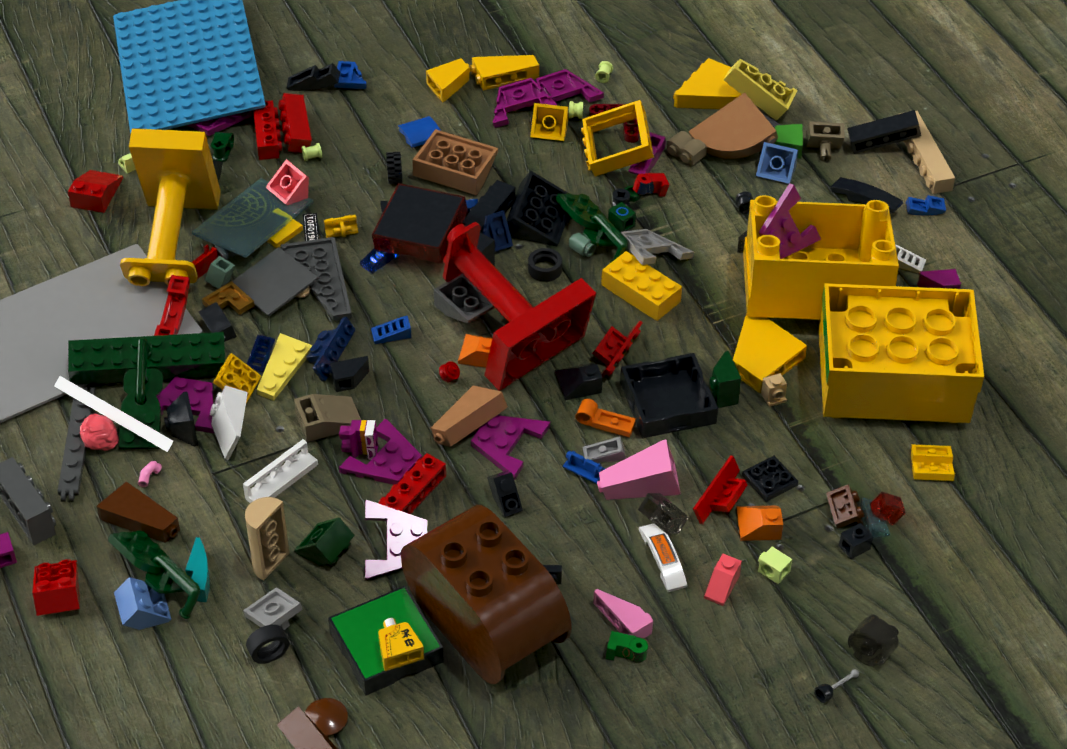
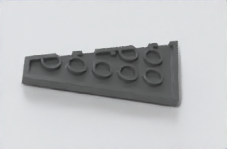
(322, 259)

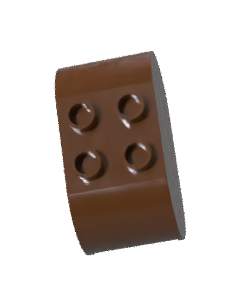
(485, 591)

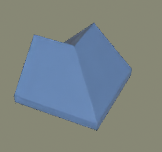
(777, 162)

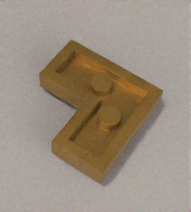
(232, 296)

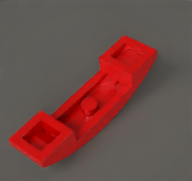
(174, 307)

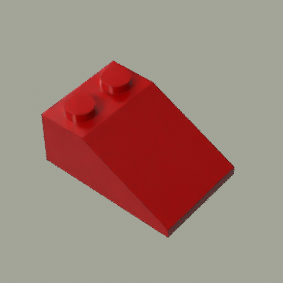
(94, 190)

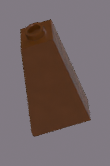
(136, 511)

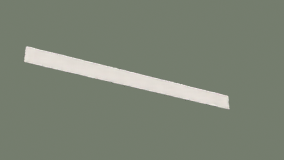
(114, 413)

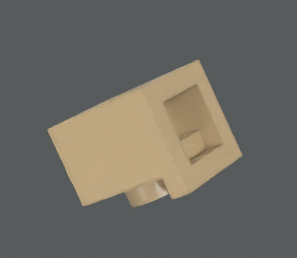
(774, 390)

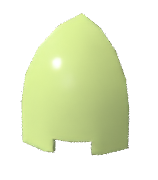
(127, 163)

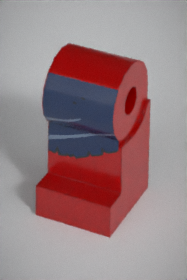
(651, 183)

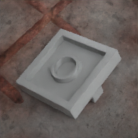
(273, 609)

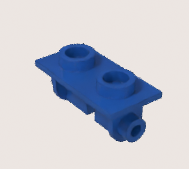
(582, 466)

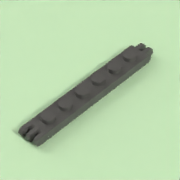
(74, 451)

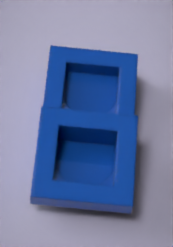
(929, 206)

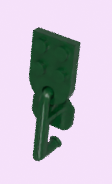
(598, 227)
(142, 388)
(162, 572)

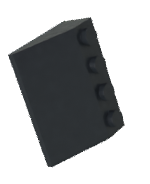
(536, 213)

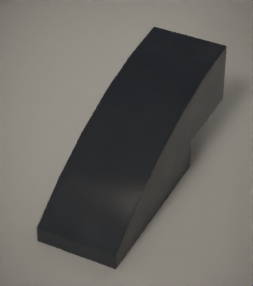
(314, 78)

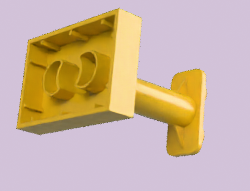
(174, 175)

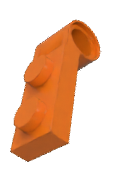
(591, 415)

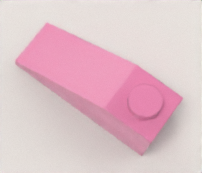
(623, 615)

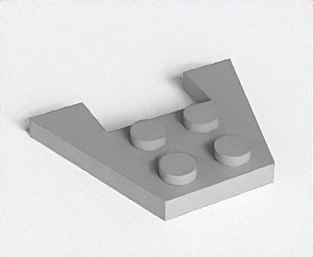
(645, 243)

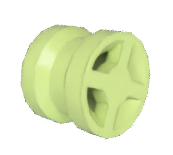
(576, 110)

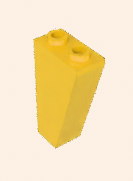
(503, 70)

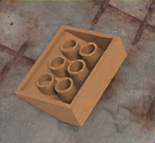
(454, 161)

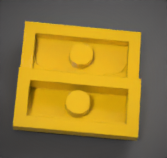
(932, 462)

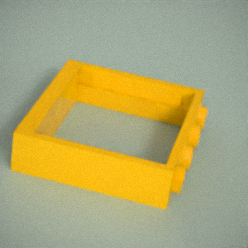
(609, 119)

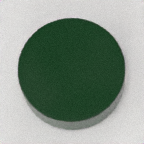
(633, 195)

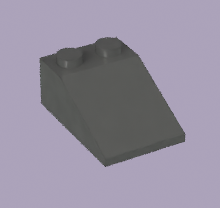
(461, 300)

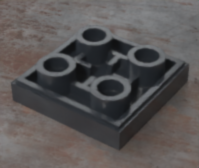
(770, 478)

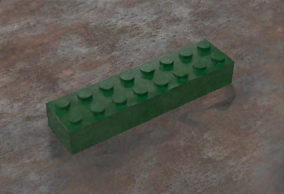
(174, 355)

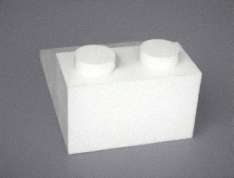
(228, 418)

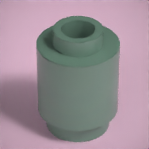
(581, 245)

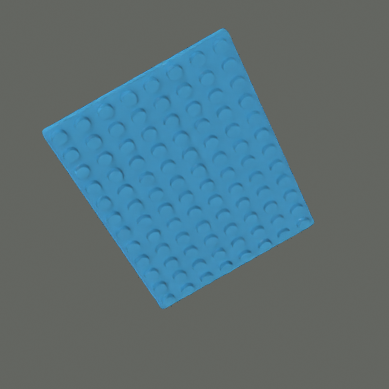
(187, 63)

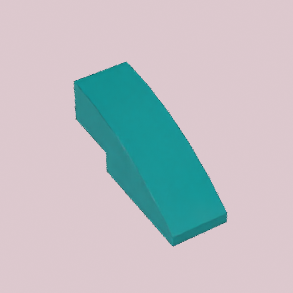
(198, 569)

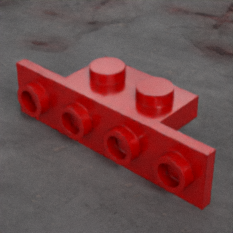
(612, 345)
(722, 491)

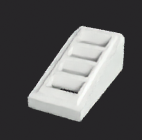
(904, 256)

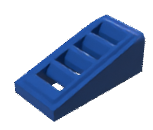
(401, 327)

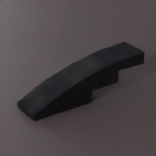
(864, 193)

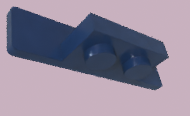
(330, 347)

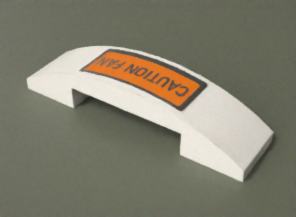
(665, 556)

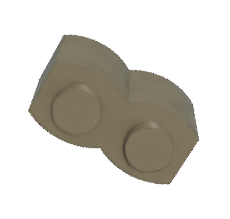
(686, 148)

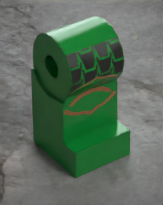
(626, 647)

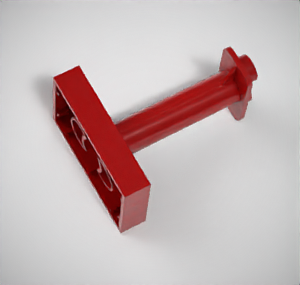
(532, 332)

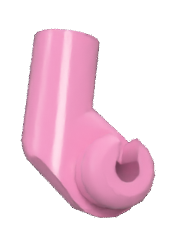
(145, 473)

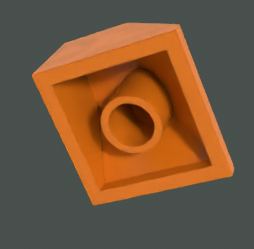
(475, 350)
(759, 522)

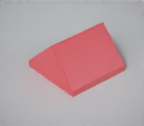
(289, 184)

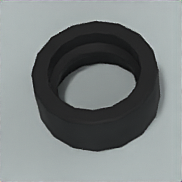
(545, 274)
(263, 636)

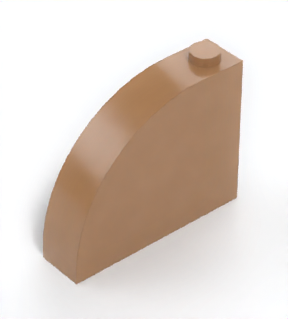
(735, 130)

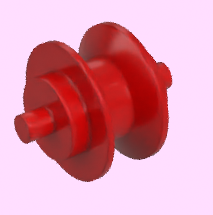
(449, 371)

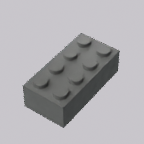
(26, 502)

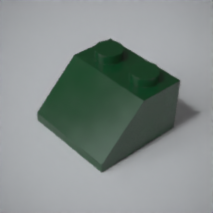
(725, 382)
(325, 542)

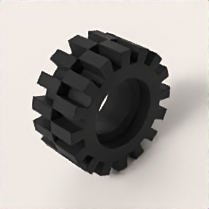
(394, 167)

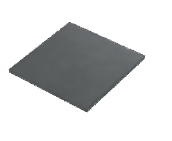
(275, 281)

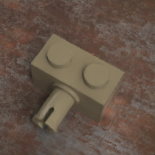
(825, 136)

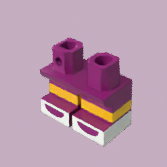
(360, 438)

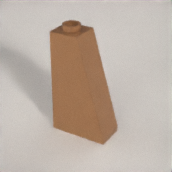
(468, 414)

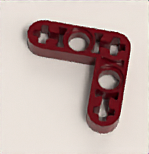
(599, 108)

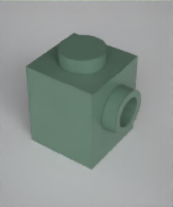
(219, 272)

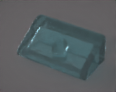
(876, 525)

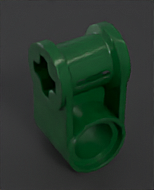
(222, 145)

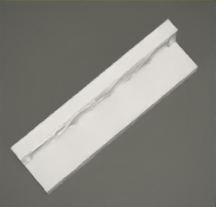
(281, 475)

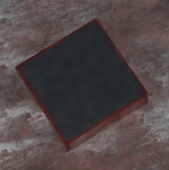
(419, 222)

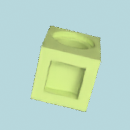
(774, 565)

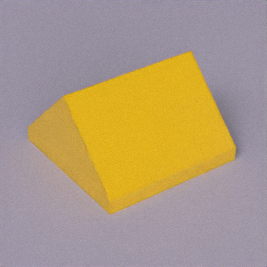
(549, 122)

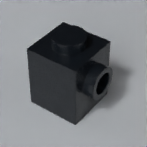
(856, 541)

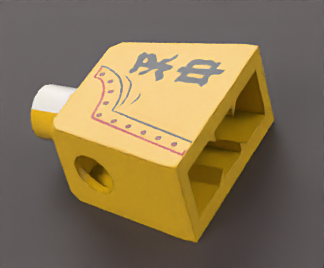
(399, 645)

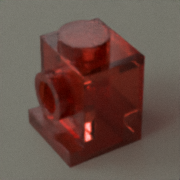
(887, 507)

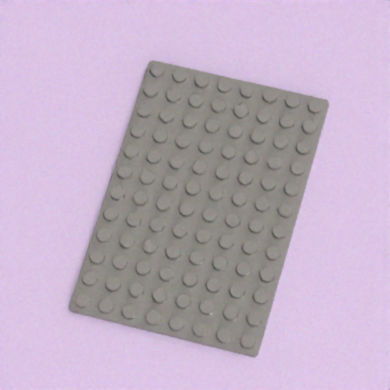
(73, 306)

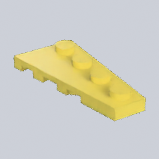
(283, 364)

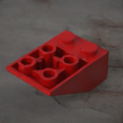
(56, 587)

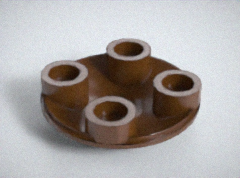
(328, 715)

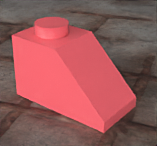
(723, 579)

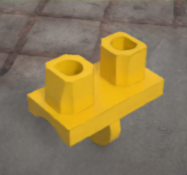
(341, 226)

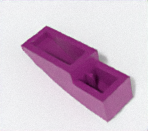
(658, 145)

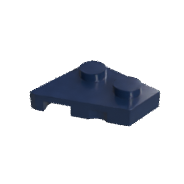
(497, 228)

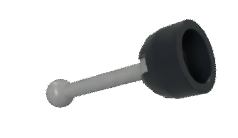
(825, 691)

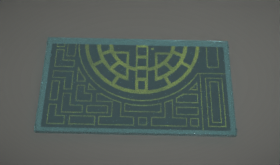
(249, 220)

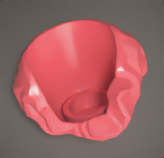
(99, 432)

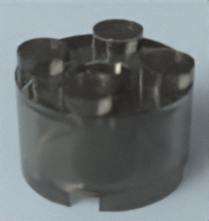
(873, 641)

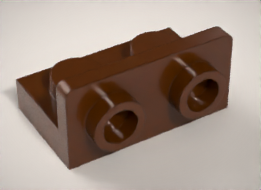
(845, 506)

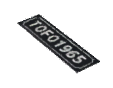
(310, 226)

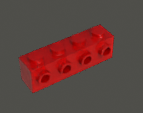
(294, 122)
(267, 132)
(415, 484)

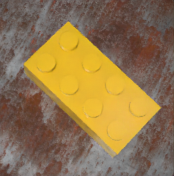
(641, 286)

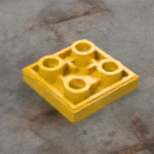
(237, 375)

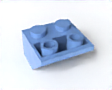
(141, 605)

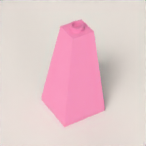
(640, 474)

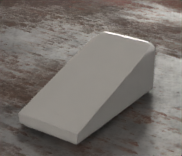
(605, 451)

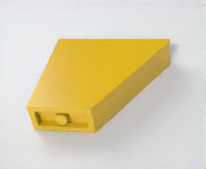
(706, 88)
(765, 351)

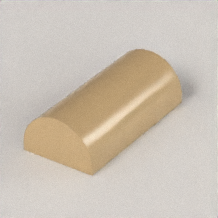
(266, 534)

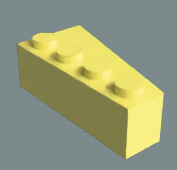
(764, 92)

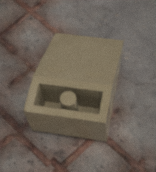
(324, 414)

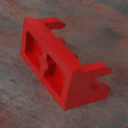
(203, 262)

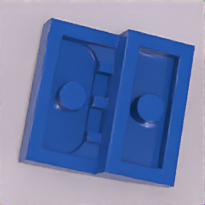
(418, 131)

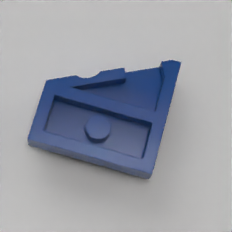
(350, 76)

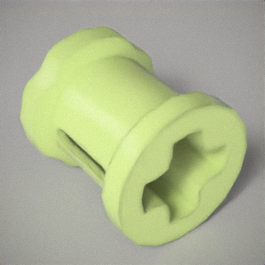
(604, 71)
(311, 152)

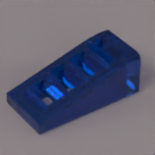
(383, 260)
(261, 341)

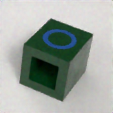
(622, 217)

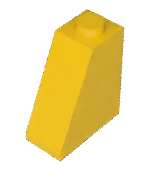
(448, 78)

